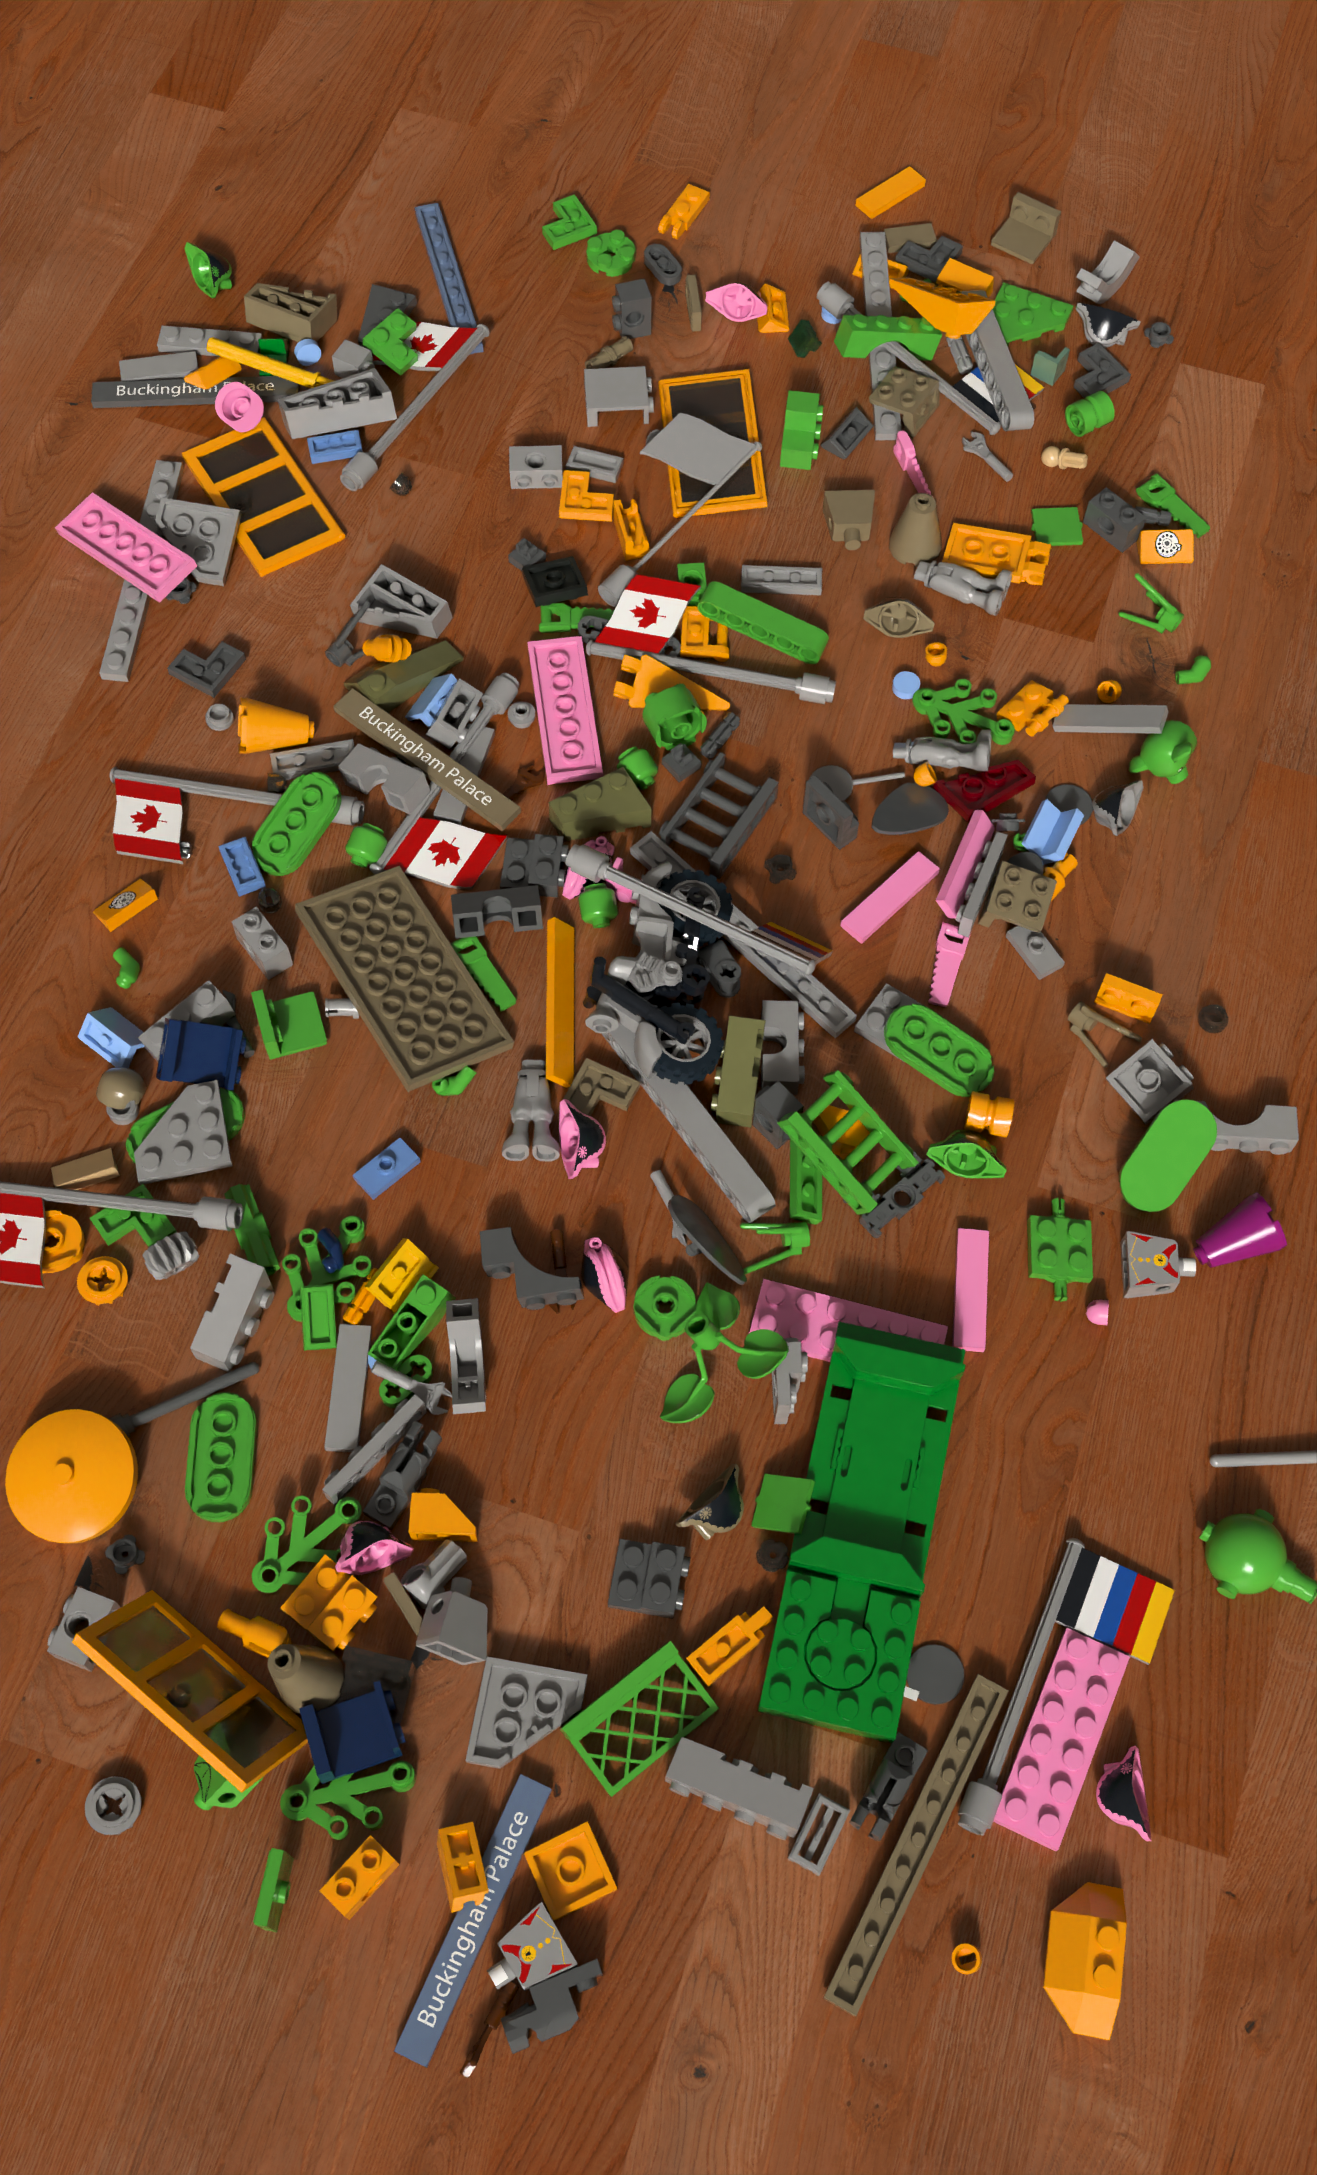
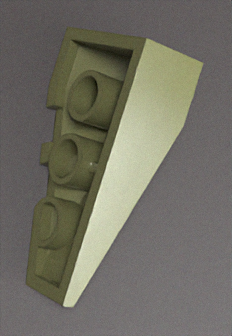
(396, 682)

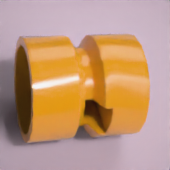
(989, 1114)

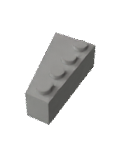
(338, 405)
(738, 1788)

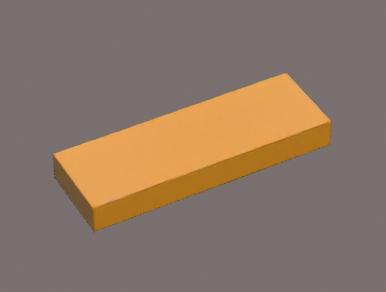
(890, 192)

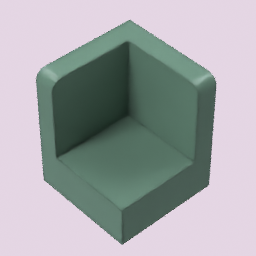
(1049, 368)

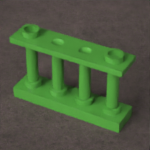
(819, 1148)

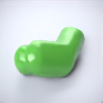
(129, 968)

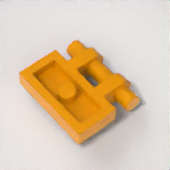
(1027, 703)

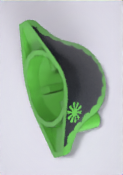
(208, 269)
(967, 1156)

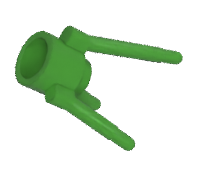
(1168, 615)
(792, 1235)

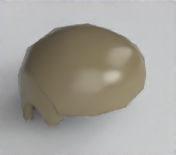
(119, 1087)

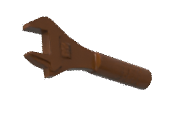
(524, 781)
(559, 1259)
(492, 2021)

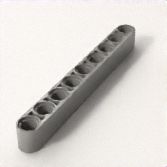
(699, 1133)

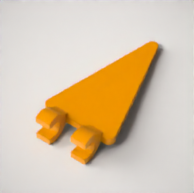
(656, 677)

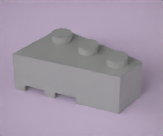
(234, 1314)

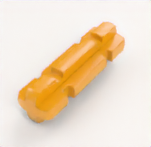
(361, 1303)

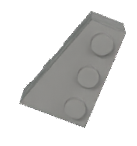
(401, 605)

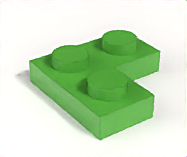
(573, 223)
(387, 342)
(116, 1223)

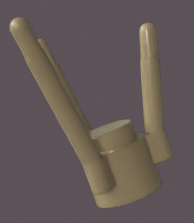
(1086, 1018)

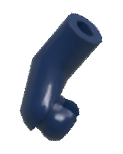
(334, 1248)

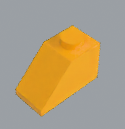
(849, 1139)
(438, 1518)

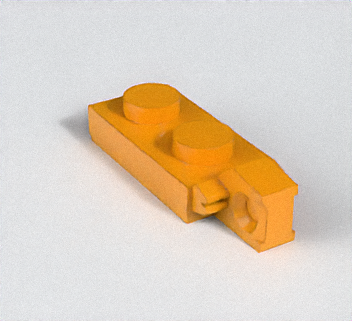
(728, 1645)

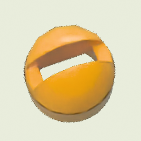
(936, 654)
(1106, 688)
(924, 775)
(965, 1950)

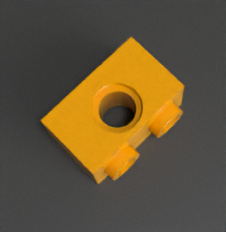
(359, 1877)

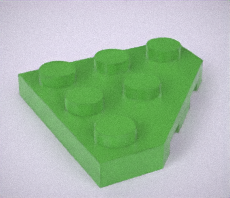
(1028, 314)

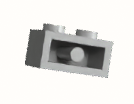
(454, 714)

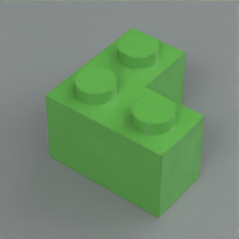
(801, 430)

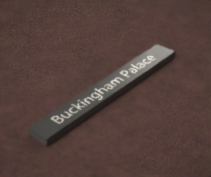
(182, 393)

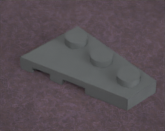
(381, 304)

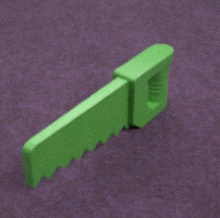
(1169, 501)
(568, 617)
(484, 972)

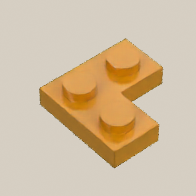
(579, 503)

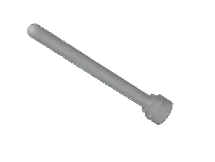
(1264, 1458)

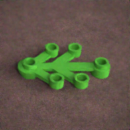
(961, 712)
(318, 1272)
(300, 1548)
(340, 1793)

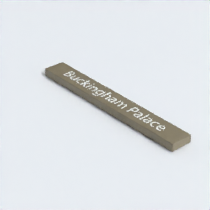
(432, 761)

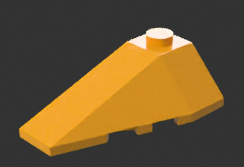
(944, 307)

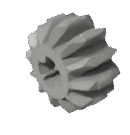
(170, 1255)

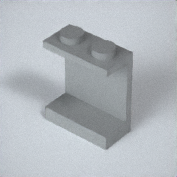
(617, 391)

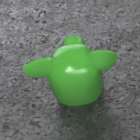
(1166, 752)

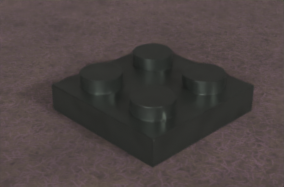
(554, 581)

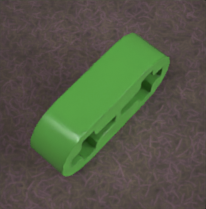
(406, 1368)

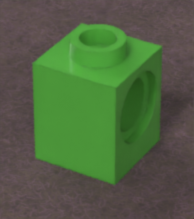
(693, 574)

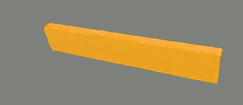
(560, 1003)

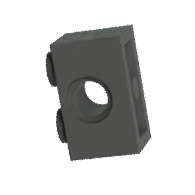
(632, 309)
(1114, 519)
(769, 1108)

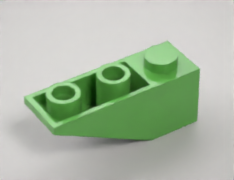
(411, 1322)

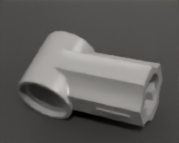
(432, 1575)

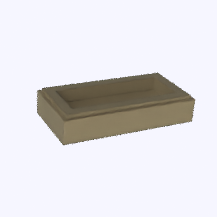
(918, 234)
(693, 302)
(404, 1602)

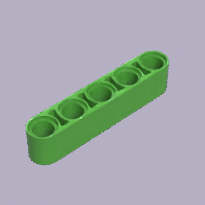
(763, 622)

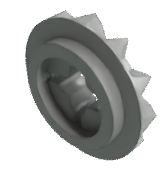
(97, 1805)

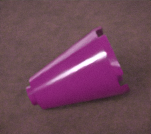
(1241, 1234)

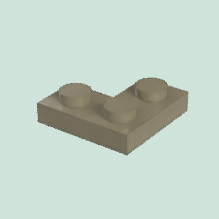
(598, 1083)

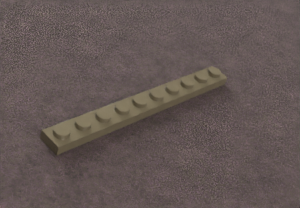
(915, 1846)

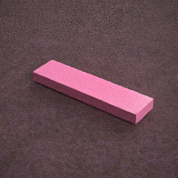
(964, 863)
(889, 897)
(970, 1290)

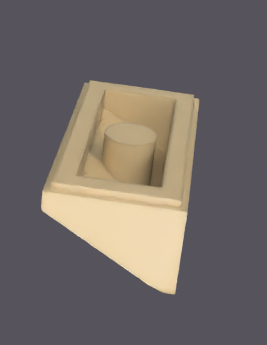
(85, 1171)

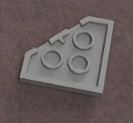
(202, 533)
(187, 1137)
(519, 1708)

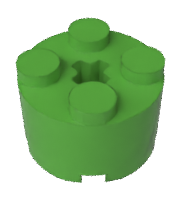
(673, 717)

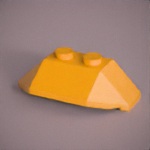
(1087, 1958)

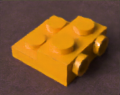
(330, 1604)

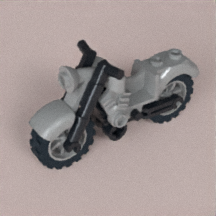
(659, 977)

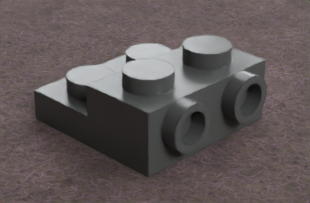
(829, 813)
(535, 863)
(648, 1578)

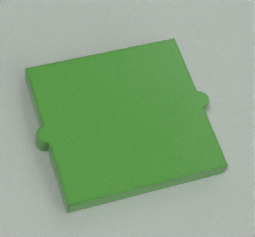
(1057, 526)
(783, 1503)

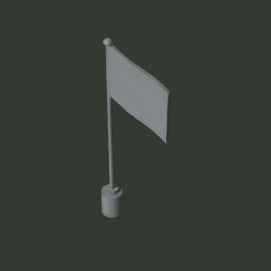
(698, 452)

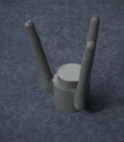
(341, 649)

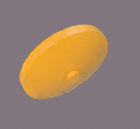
(71, 1476)

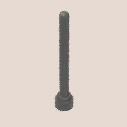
(129, 1423)

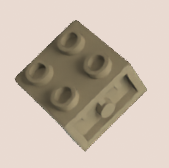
(1027, 229)
(909, 395)
(1018, 897)

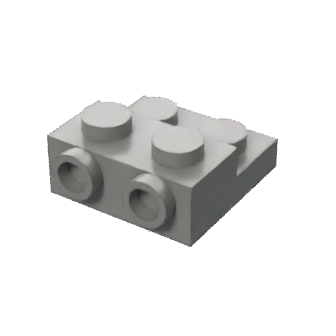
(1150, 1080)
(787, 1379)

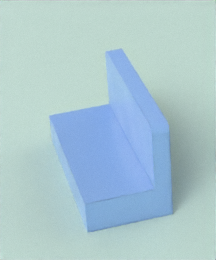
(431, 699)
(1052, 832)
(111, 1036)

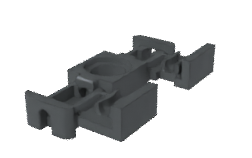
(888, 1208)

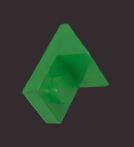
(274, 348)

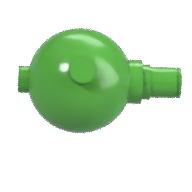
(1251, 1556)

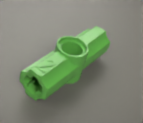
(253, 1232)

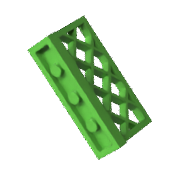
(621, 1693)

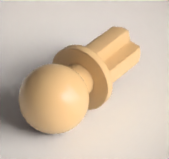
(1053, 456)

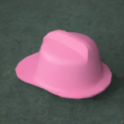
(239, 406)

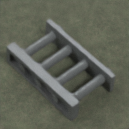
(733, 837)

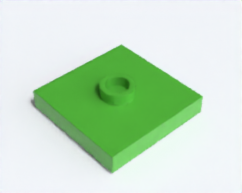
(274, 1890)

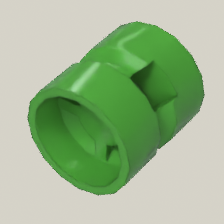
(1089, 413)

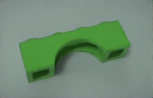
(862, 334)

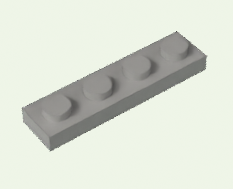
(186, 339)
(977, 892)
(365, 1458)

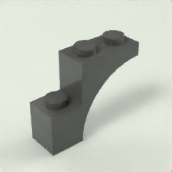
(533, 1286)

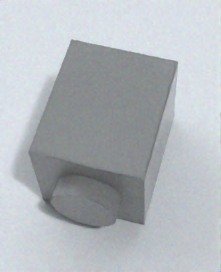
(351, 359)

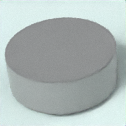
(124, 1116)

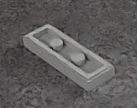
(159, 367)
(781, 580)
(316, 758)

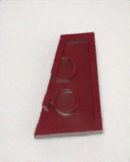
(985, 789)

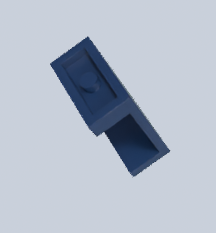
(200, 1053)
(353, 1734)

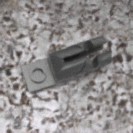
(402, 1476)
(889, 1785)
(552, 2007)

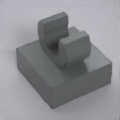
(526, 554)
(681, 762)

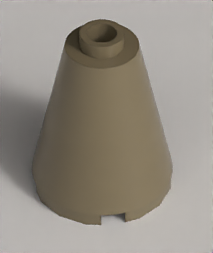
(917, 532)
(306, 1675)

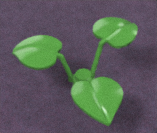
(762, 1353)

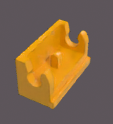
(964, 278)
(630, 530)
(461, 1865)

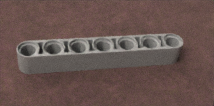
(1000, 373)

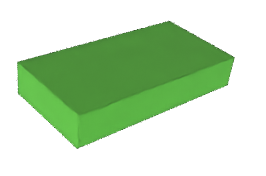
(318, 1317)

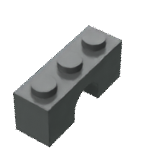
(477, 909)

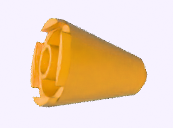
(270, 727)

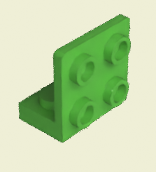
(289, 1023)

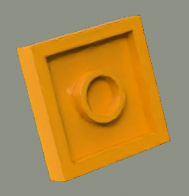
(570, 1871)

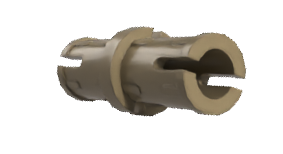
(610, 354)

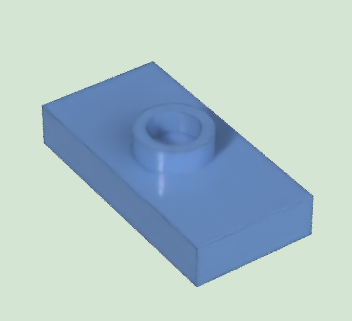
(334, 446)
(242, 866)
(386, 1168)

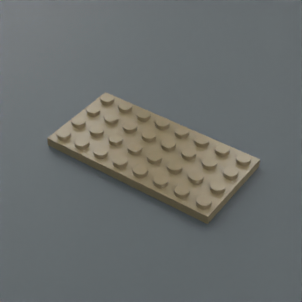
(404, 978)

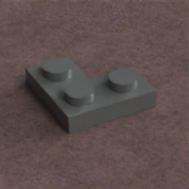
(926, 262)
(1104, 372)
(209, 674)

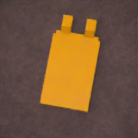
(995, 550)

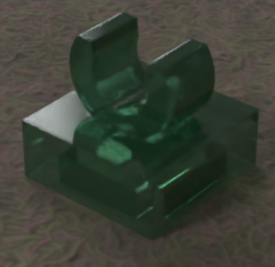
(804, 339)

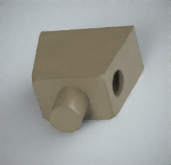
(849, 515)

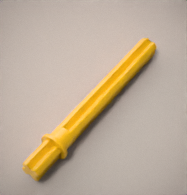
(266, 364)

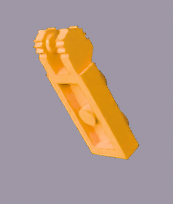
(684, 210)

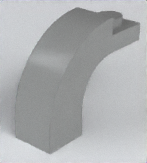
(1109, 274)
(466, 1356)

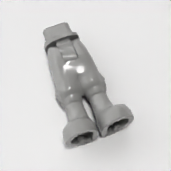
(963, 584)
(947, 752)
(530, 1103)

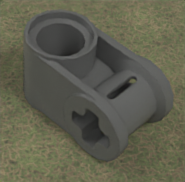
(722, 968)

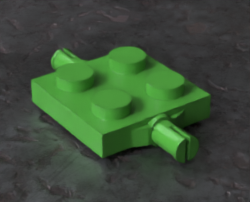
(1059, 1249)

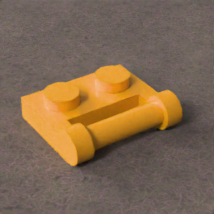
(696, 636)

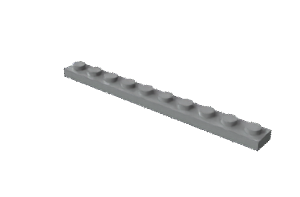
(878, 302)
(132, 601)
(806, 989)

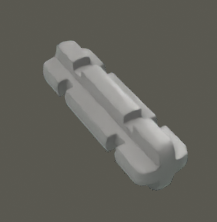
(960, 355)

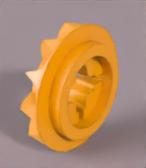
(93, 1271)

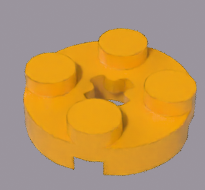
(71, 1242)

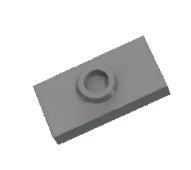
(1035, 951)

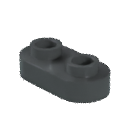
(662, 264)

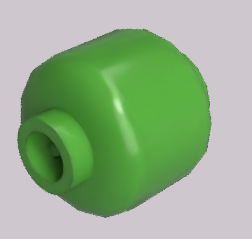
(639, 766)
(366, 845)
(598, 905)

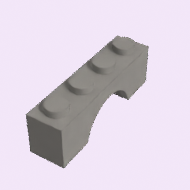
(1273, 1131)

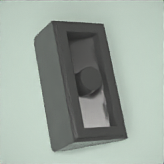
(847, 434)

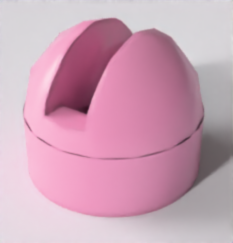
(1098, 1312)

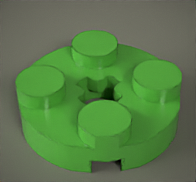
(613, 242)
(664, 1289)

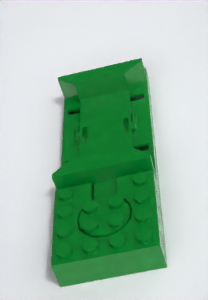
(855, 1572)

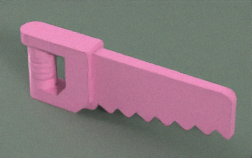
(905, 454)
(947, 964)

